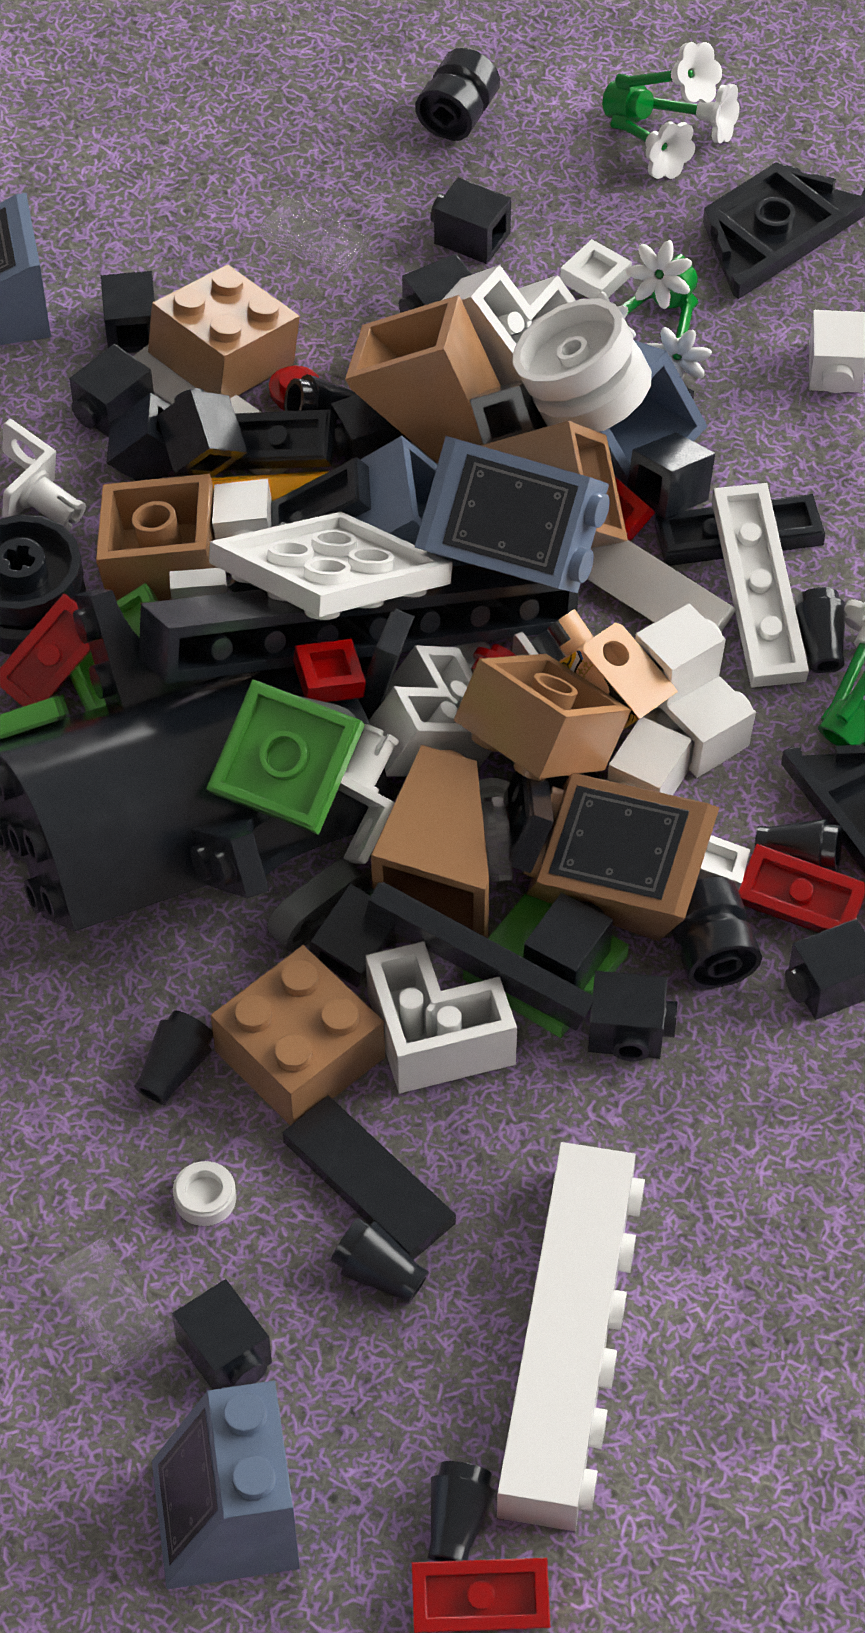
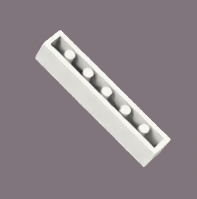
(566, 1339)

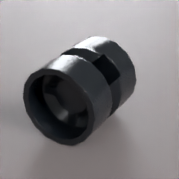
(457, 94)
(716, 937)

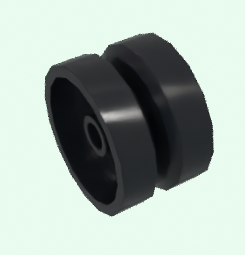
(36, 569)

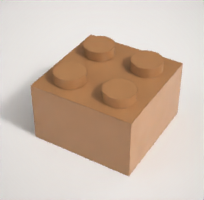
(223, 333)
(153, 531)
(541, 716)
(298, 1035)

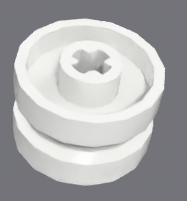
(582, 365)

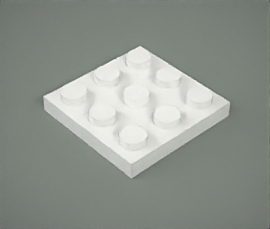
(330, 564)

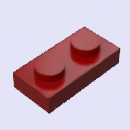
(45, 656)
(799, 891)
(480, 1595)

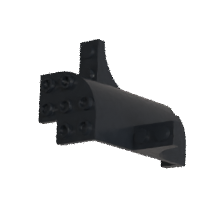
(118, 797)

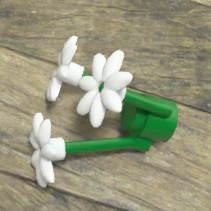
(671, 286)

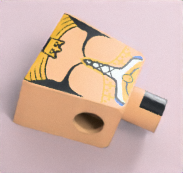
(612, 664)

